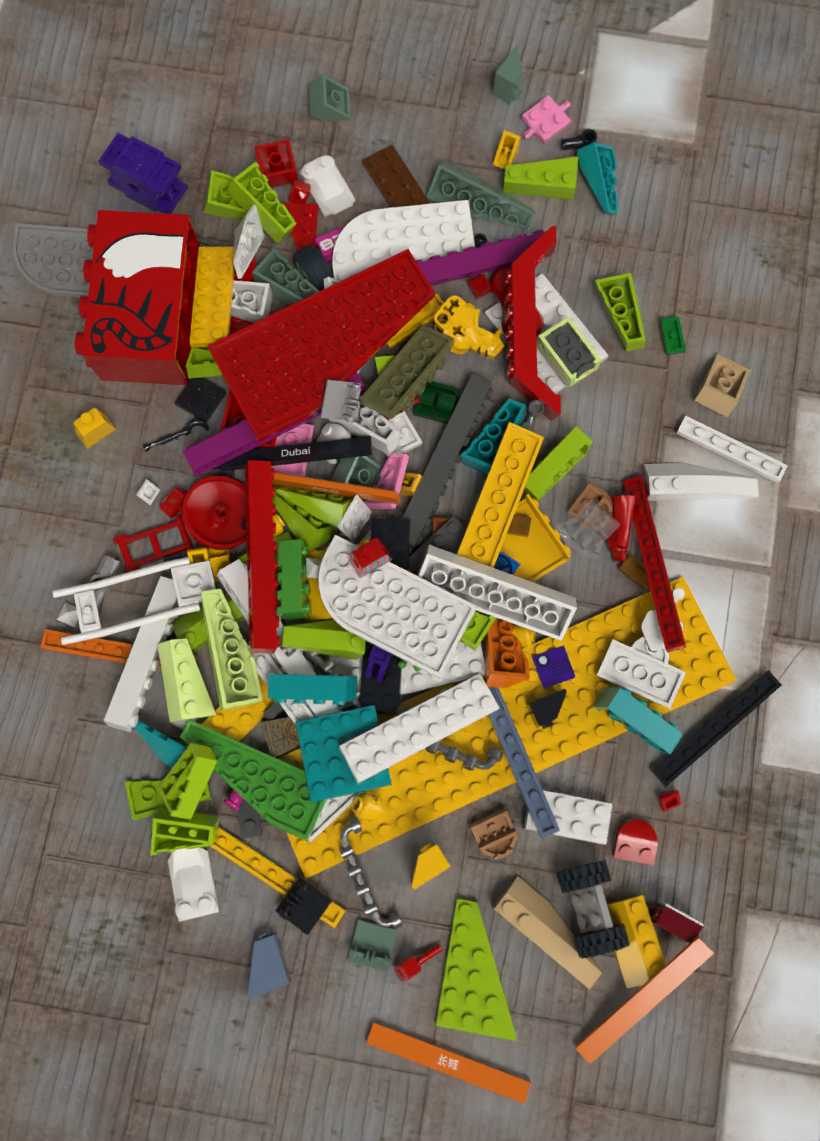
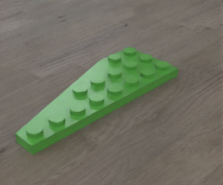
(265, 783)

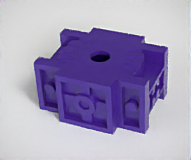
(143, 173)

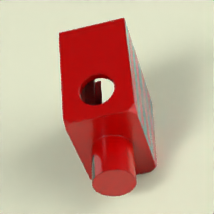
(369, 557)

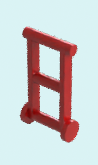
(123, 540)

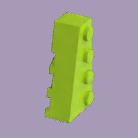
(621, 305)
(557, 463)

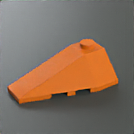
(503, 656)

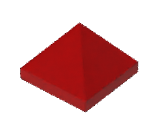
(669, 800)

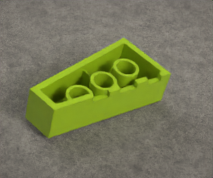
(543, 178)
(252, 189)

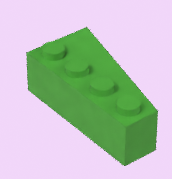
(293, 580)

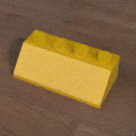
(428, 865)
(644, 954)

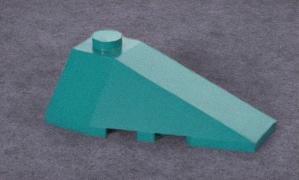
(598, 166)
(165, 747)

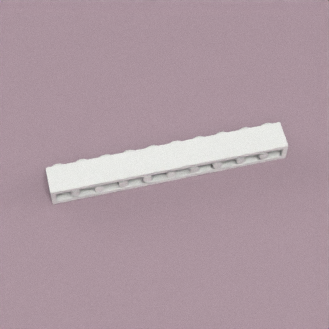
(235, 581)

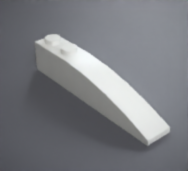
(692, 482)

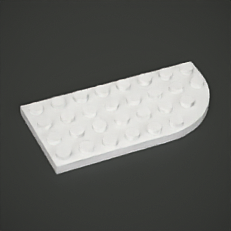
(388, 231)
(393, 609)

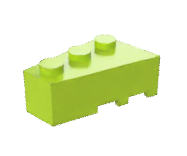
(201, 363)
(187, 780)
(177, 833)

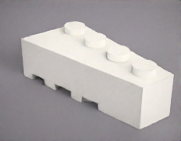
(251, 300)
(371, 423)

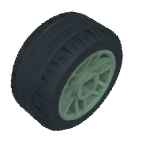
(312, 266)

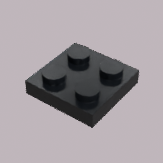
(200, 398)

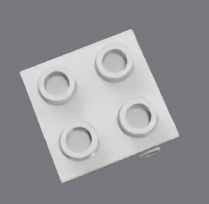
(354, 519)

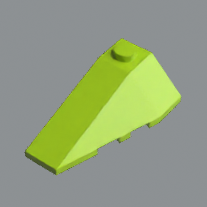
(324, 506)
(303, 524)

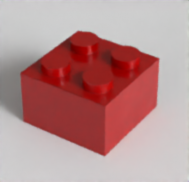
(276, 163)

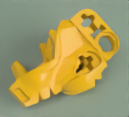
(465, 329)

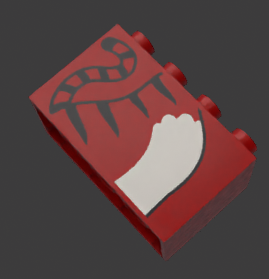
(139, 297)

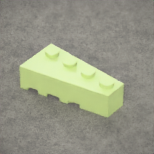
(183, 683)

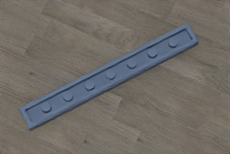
(522, 768)

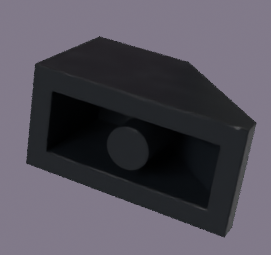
(547, 709)

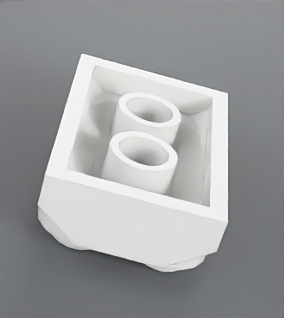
(327, 185)
(192, 883)

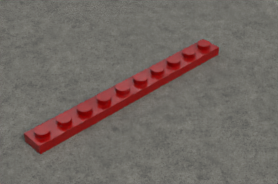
(655, 566)

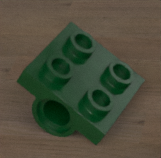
(436, 402)

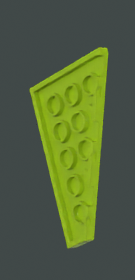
(471, 985)

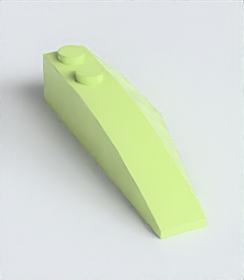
(231, 661)

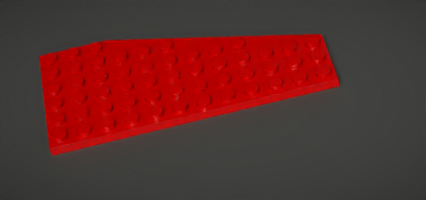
(284, 360)

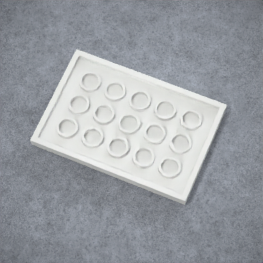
(553, 310)

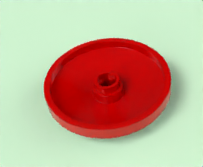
(215, 512)

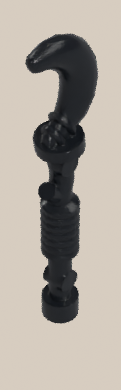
(186, 430)

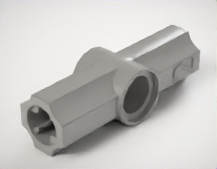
(107, 568)

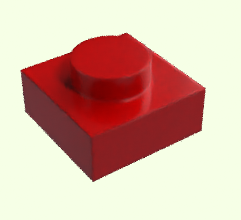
(480, 286)

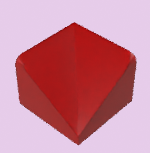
(299, 192)

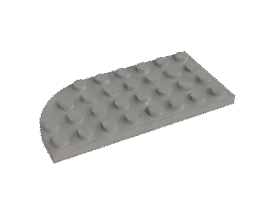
(52, 258)

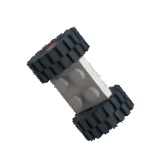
(592, 910)

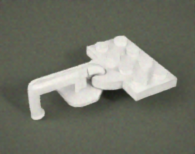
(643, 670)

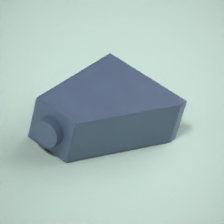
(267, 966)

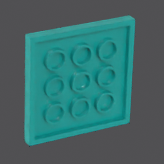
(323, 761)

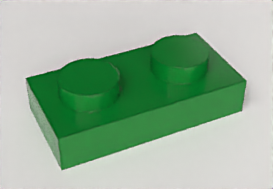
(672, 335)

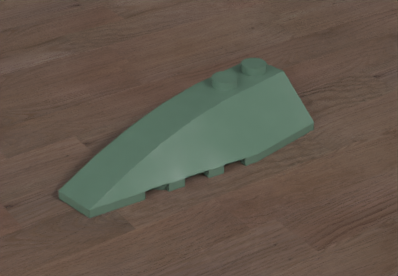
(484, 199)

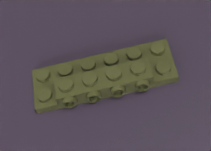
(408, 372)

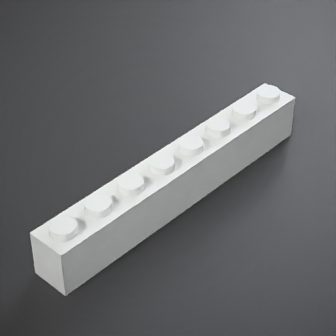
(142, 660)

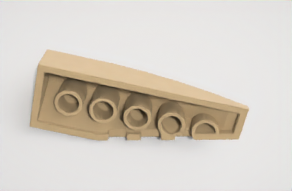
(545, 928)

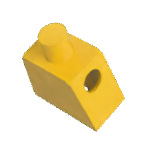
(93, 427)

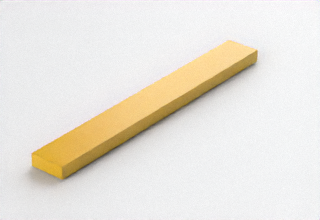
(266, 870)

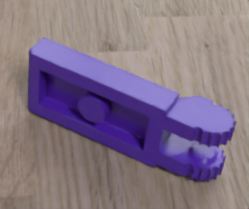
(379, 657)

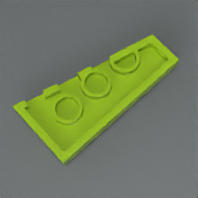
(146, 798)

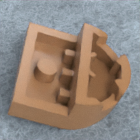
(596, 494)
(495, 834)

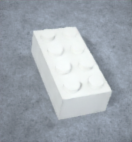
(577, 817)

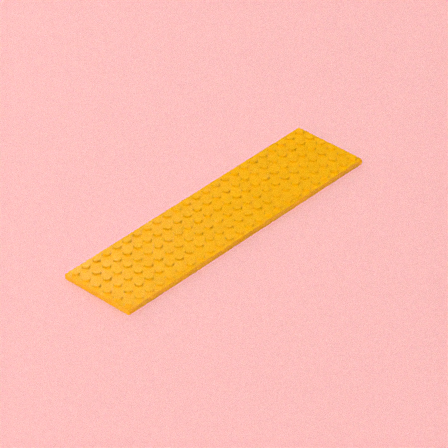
(431, 787)

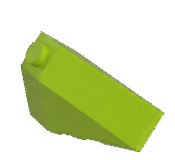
(218, 201)
(324, 638)

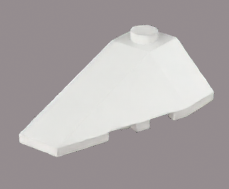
(247, 240)

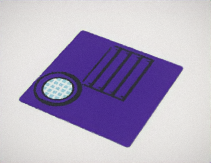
(553, 667)

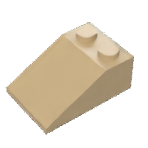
(722, 385)

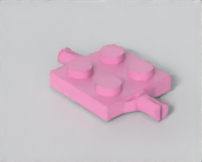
(546, 119)

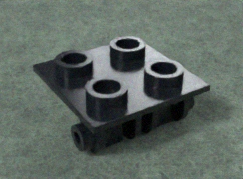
(303, 905)

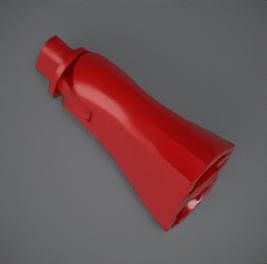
(622, 512)

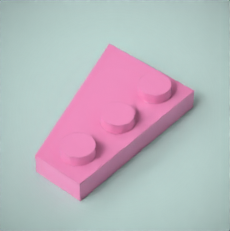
(391, 479)

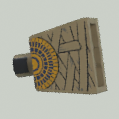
(280, 736)

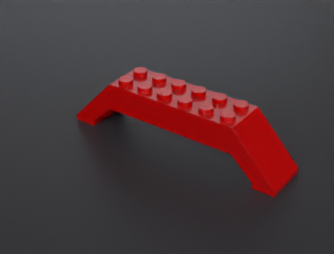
(522, 325)

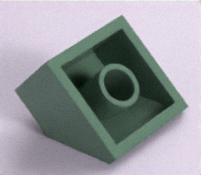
(509, 78)
(329, 99)
(358, 471)

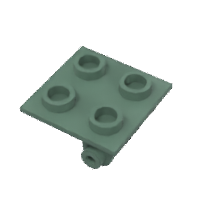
(372, 945)

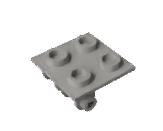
(341, 400)

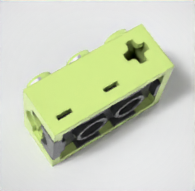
(568, 352)

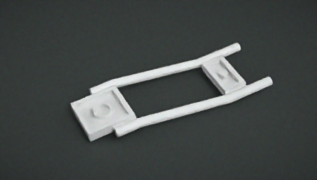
(188, 583)

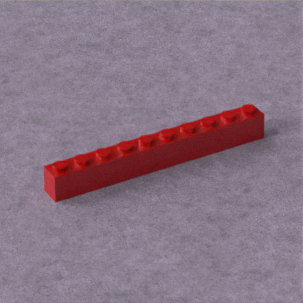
(260, 557)

